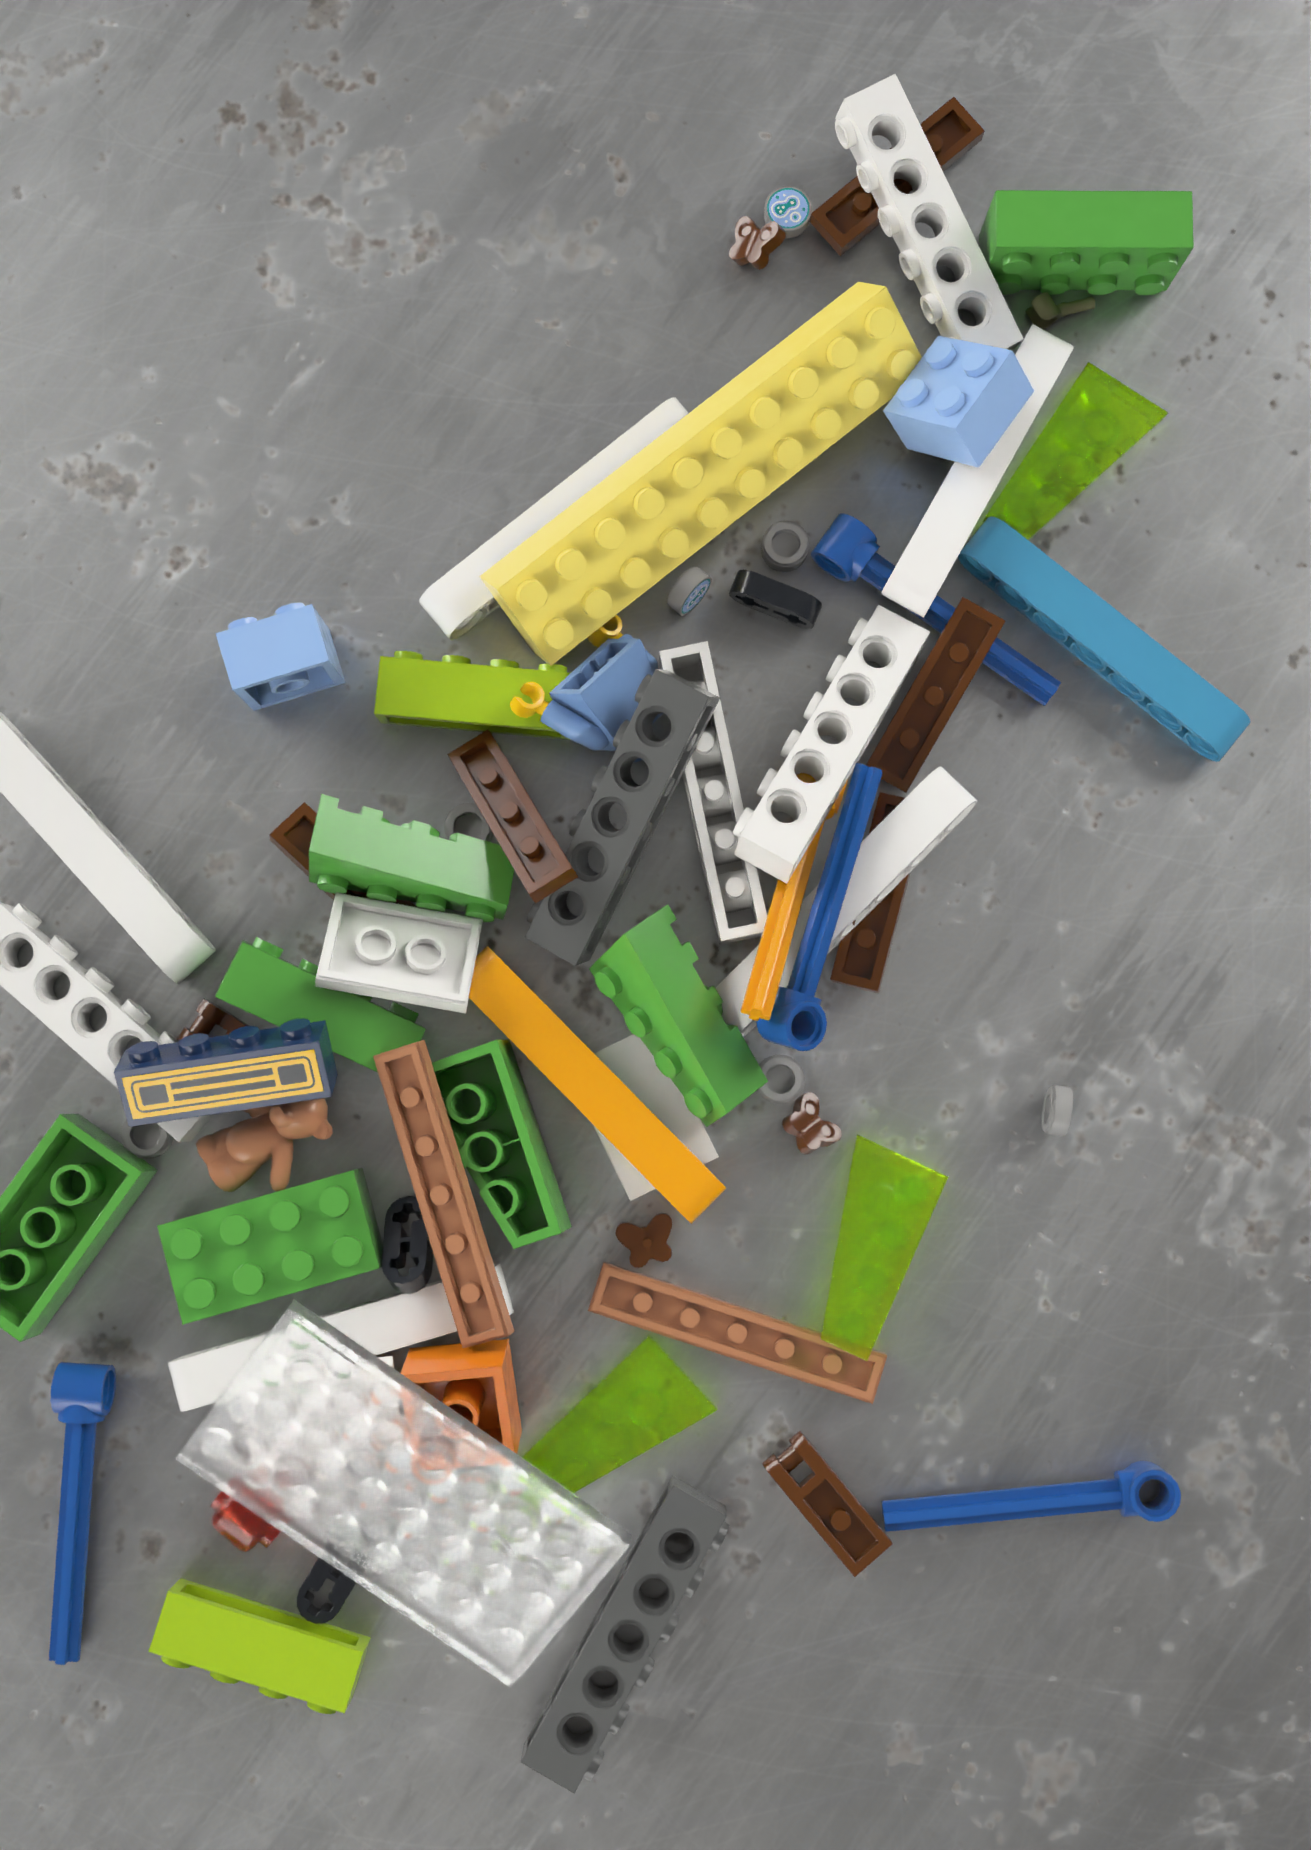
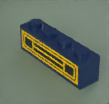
(226, 1072)

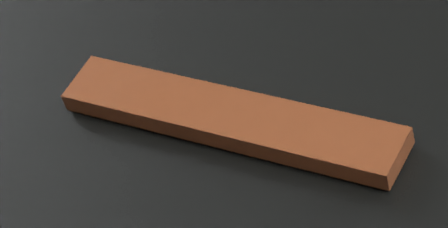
(443, 1194)
(734, 1332)

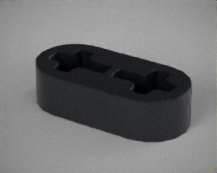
(775, 599)
(397, 1244)
(317, 1576)

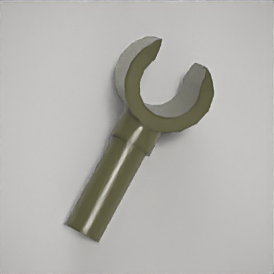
(1045, 311)

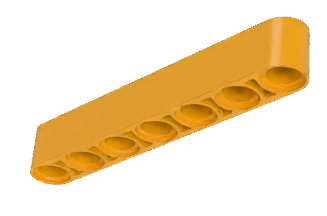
(592, 1087)

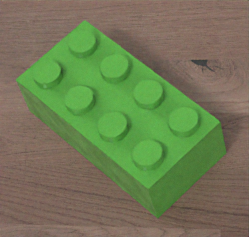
(1087, 240)
(60, 1218)
(272, 1245)

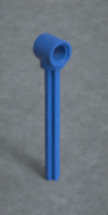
(850, 553)
(797, 1015)
(82, 1398)
(1040, 1501)

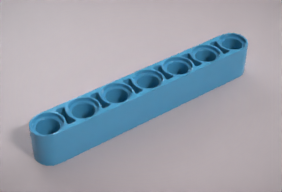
(1103, 639)

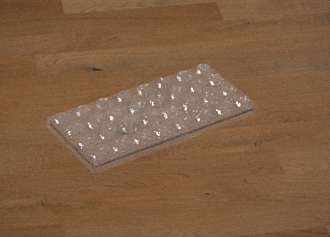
(403, 1494)

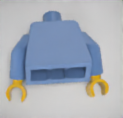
(597, 693)

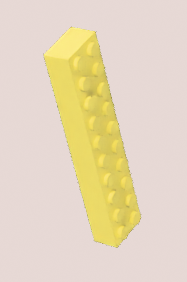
(704, 472)

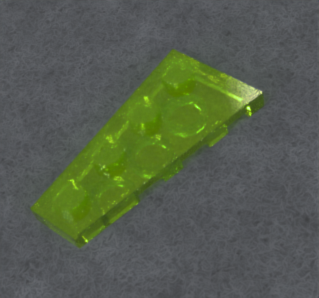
(1079, 443)
(878, 1235)
(620, 1418)

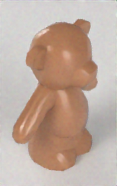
(241, 1150)

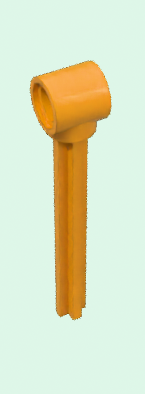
(780, 929)

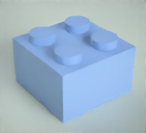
(959, 400)
(280, 656)

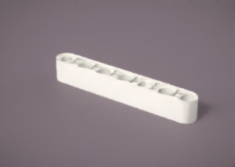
(969, 488)
(460, 596)
(98, 858)
(880, 866)
(375, 1325)

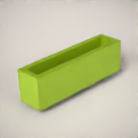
(461, 694)
(259, 1646)

